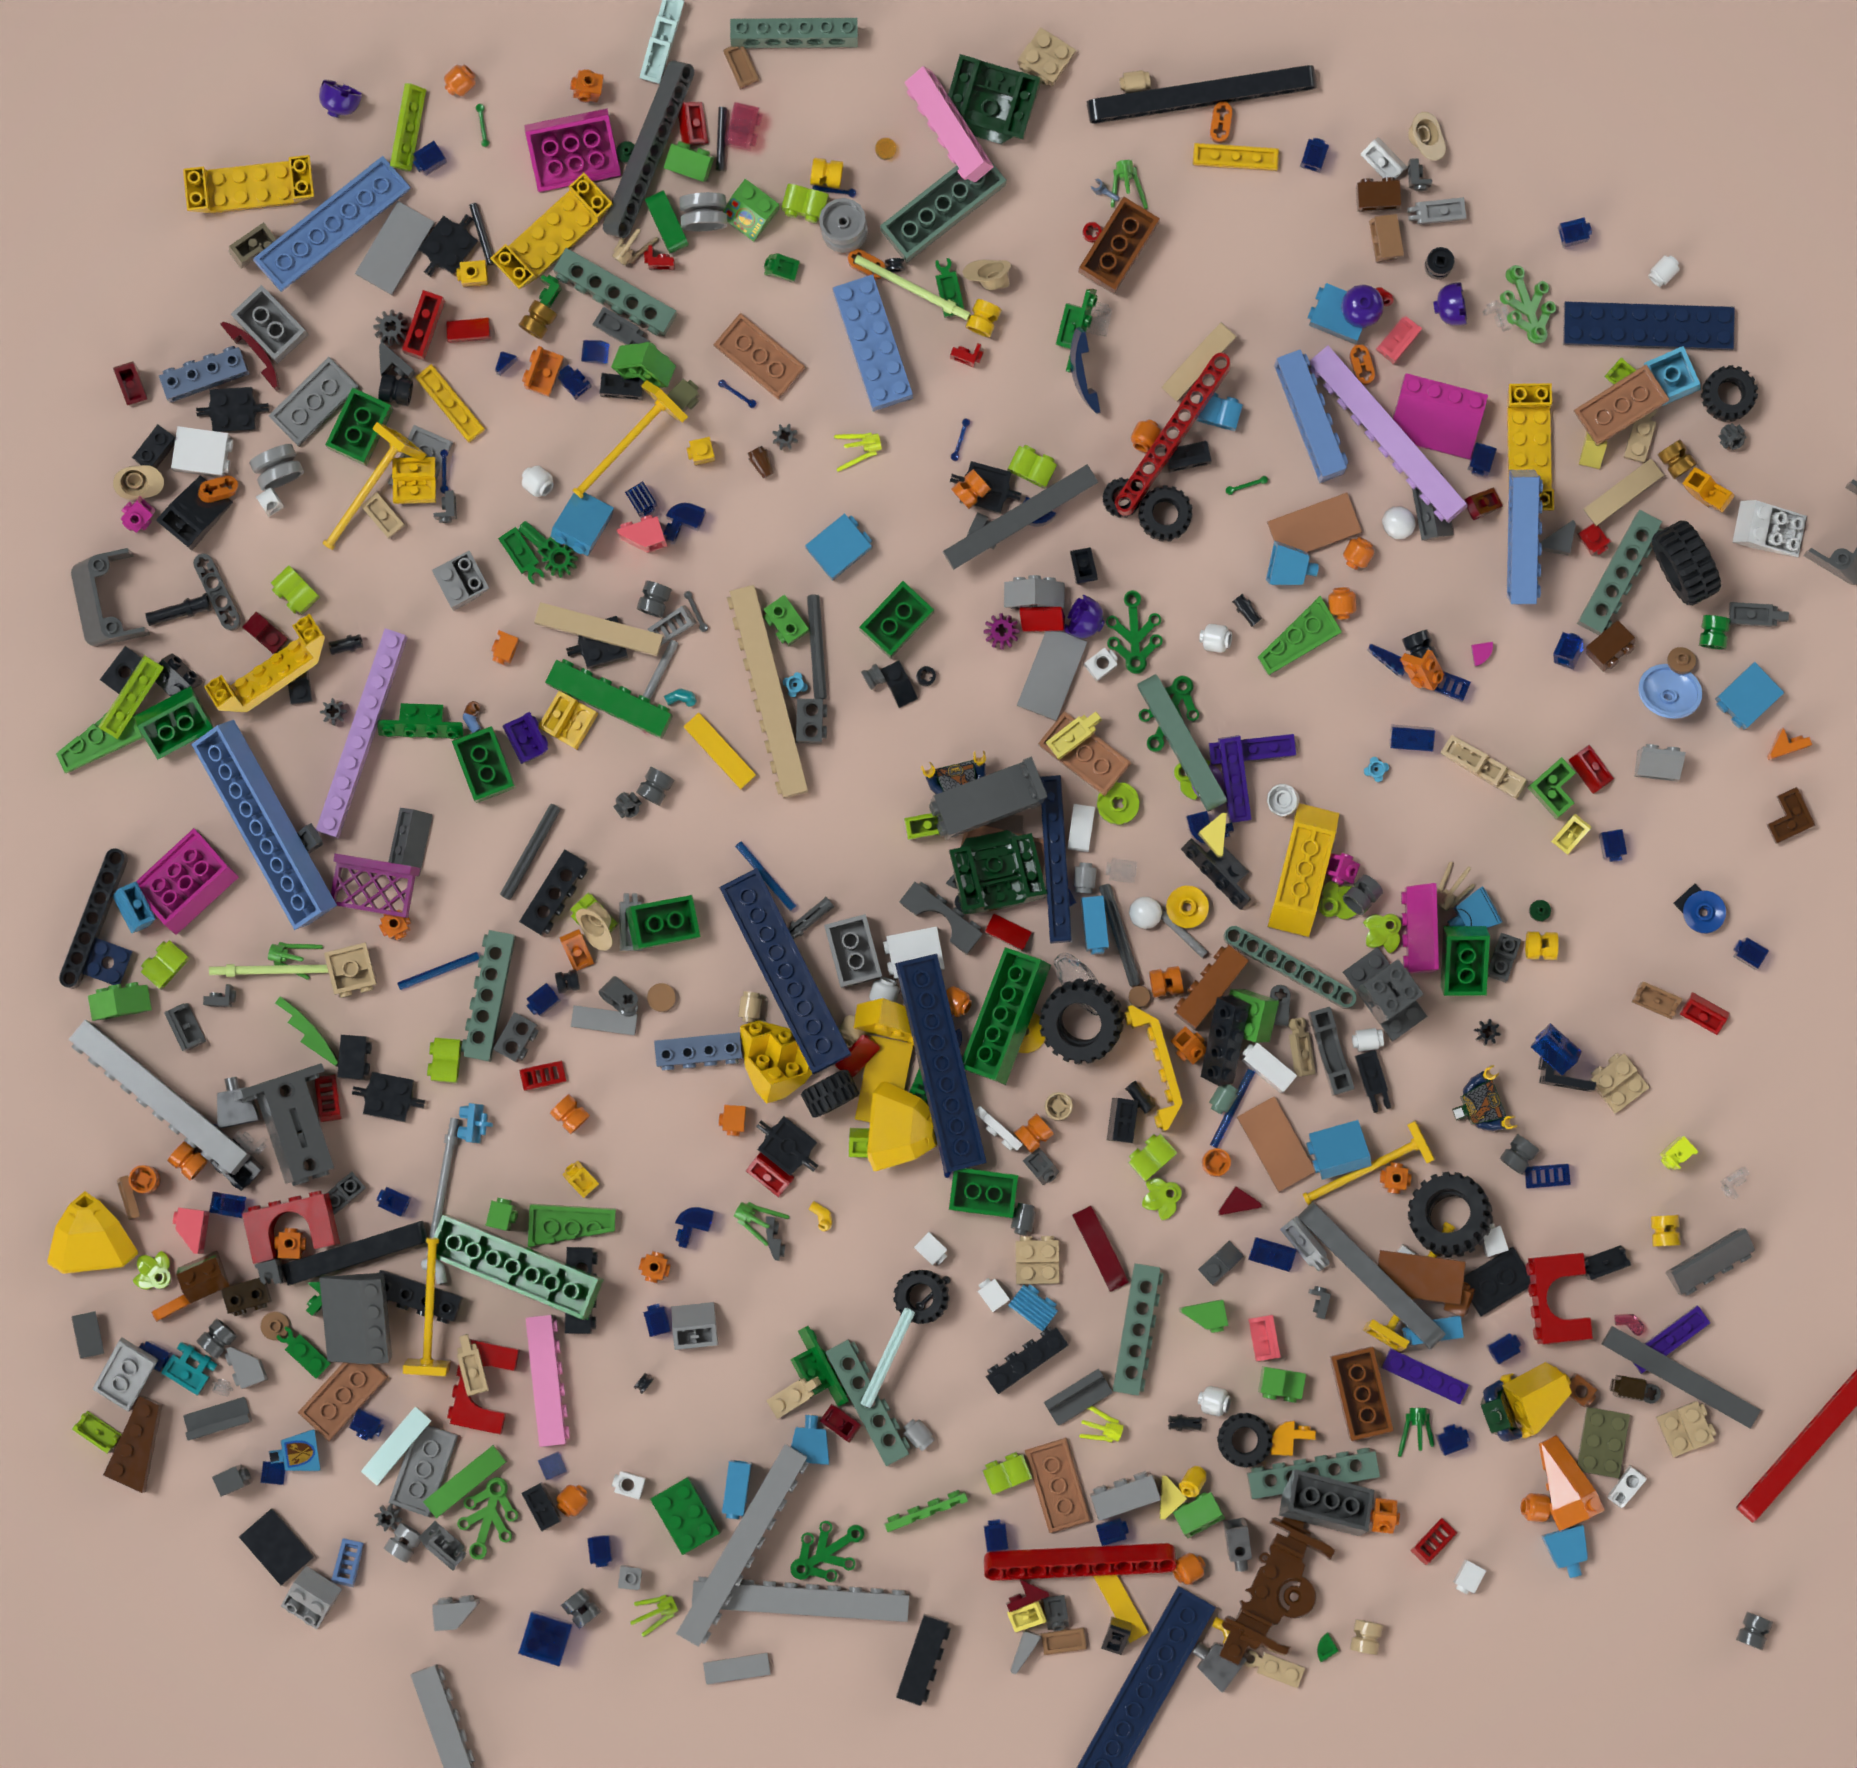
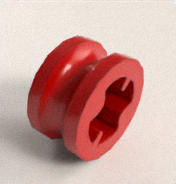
(1094, 225)

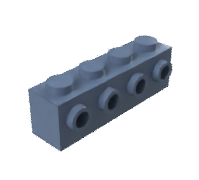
(204, 374)
(698, 1050)

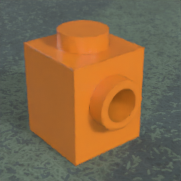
(733, 1119)

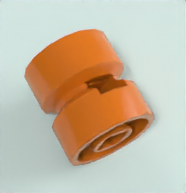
(971, 489)
(1158, 982)
(569, 1114)
(1033, 1133)
(186, 1159)
(1216, 1162)
(144, 1179)

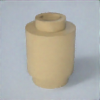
(1135, 81)
(750, 1006)

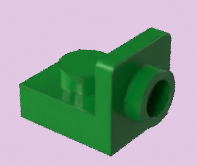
(781, 267)
(549, 295)

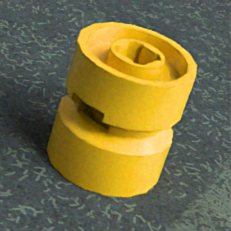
(826, 173)
(983, 318)
(1534, 943)
(1667, 1238)

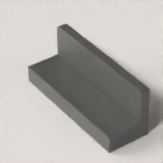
(1428, 522)
(410, 838)
(1078, 1397)
(217, 1418)

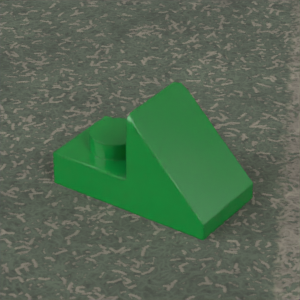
(315, 1302)

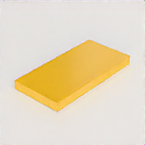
(887, 1065)

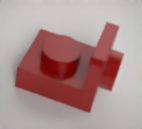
(661, 262)
(964, 356)
(1594, 539)

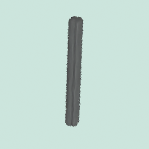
(816, 645)
(530, 851)
(1120, 935)

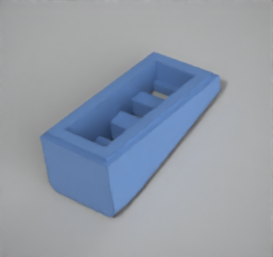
(355, 1564)

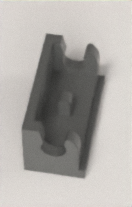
(185, 1027)
(271, 1270)
(87, 1334)
(443, 1545)

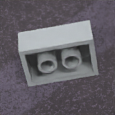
(269, 324)
(853, 951)
(1124, 1495)

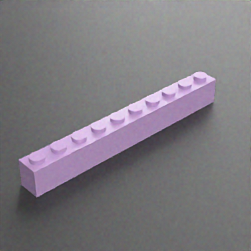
(1388, 434)
(361, 733)

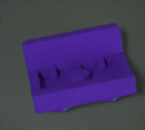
(526, 737)

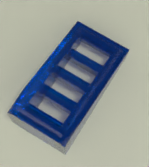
(1387, 658)
(1451, 694)
(1565, 1173)

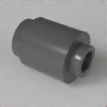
(1023, 1219)

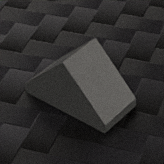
(1561, 540)

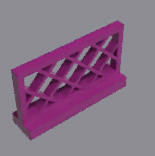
(381, 868)

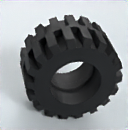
(1742, 381)
(1172, 496)
(830, 1093)
(939, 1290)
(1258, 1453)

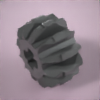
(391, 320)

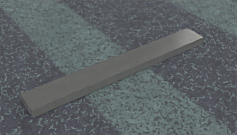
(1020, 517)
(1681, 1377)

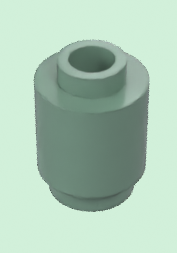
(1223, 1098)

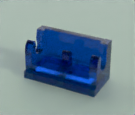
(1412, 737)
(1556, 1049)
(1272, 1254)

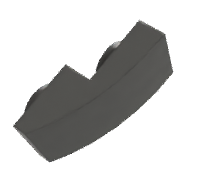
(1503, 957)
(345, 1192)
(776, 1248)

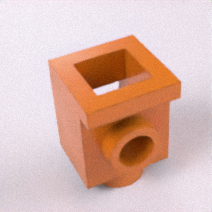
(504, 648)

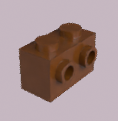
(1378, 194)
(1611, 646)

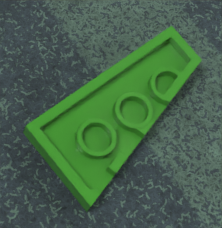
(1303, 635)
(95, 744)
(562, 1222)
(915, 1513)

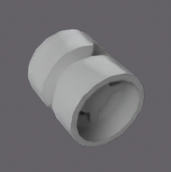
(400, 1549)

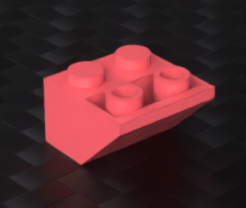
(644, 535)

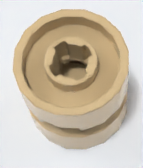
(1058, 1106)
(1366, 1637)

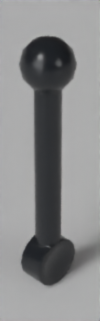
(920, 1305)

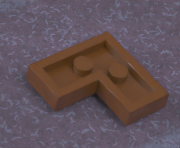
(1796, 816)

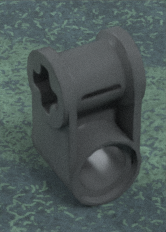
(618, 994)
(1283, 1009)

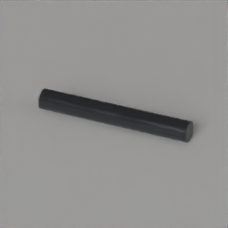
(721, 137)
(481, 233)

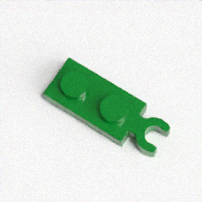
(948, 286)
(520, 553)
(304, 1353)

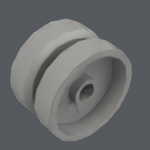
(703, 211)
(843, 225)
(276, 467)

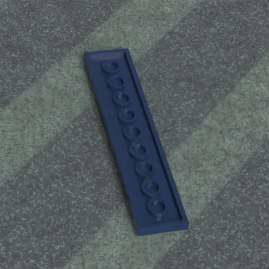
(785, 971)
(940, 1063)
(1148, 1682)

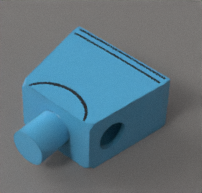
(1476, 911)

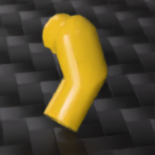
(824, 1216)

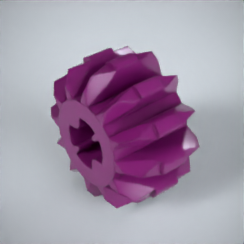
(1006, 626)

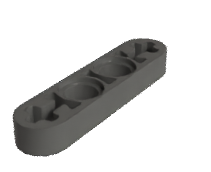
(214, 593)

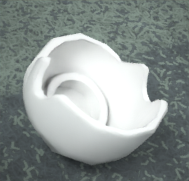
(1398, 522)
(1283, 800)
(1145, 912)

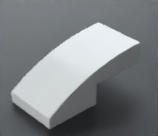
(1081, 828)

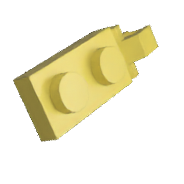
(1073, 735)

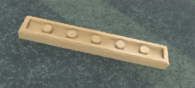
(598, 629)

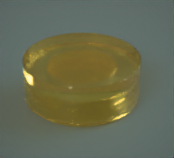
(885, 148)

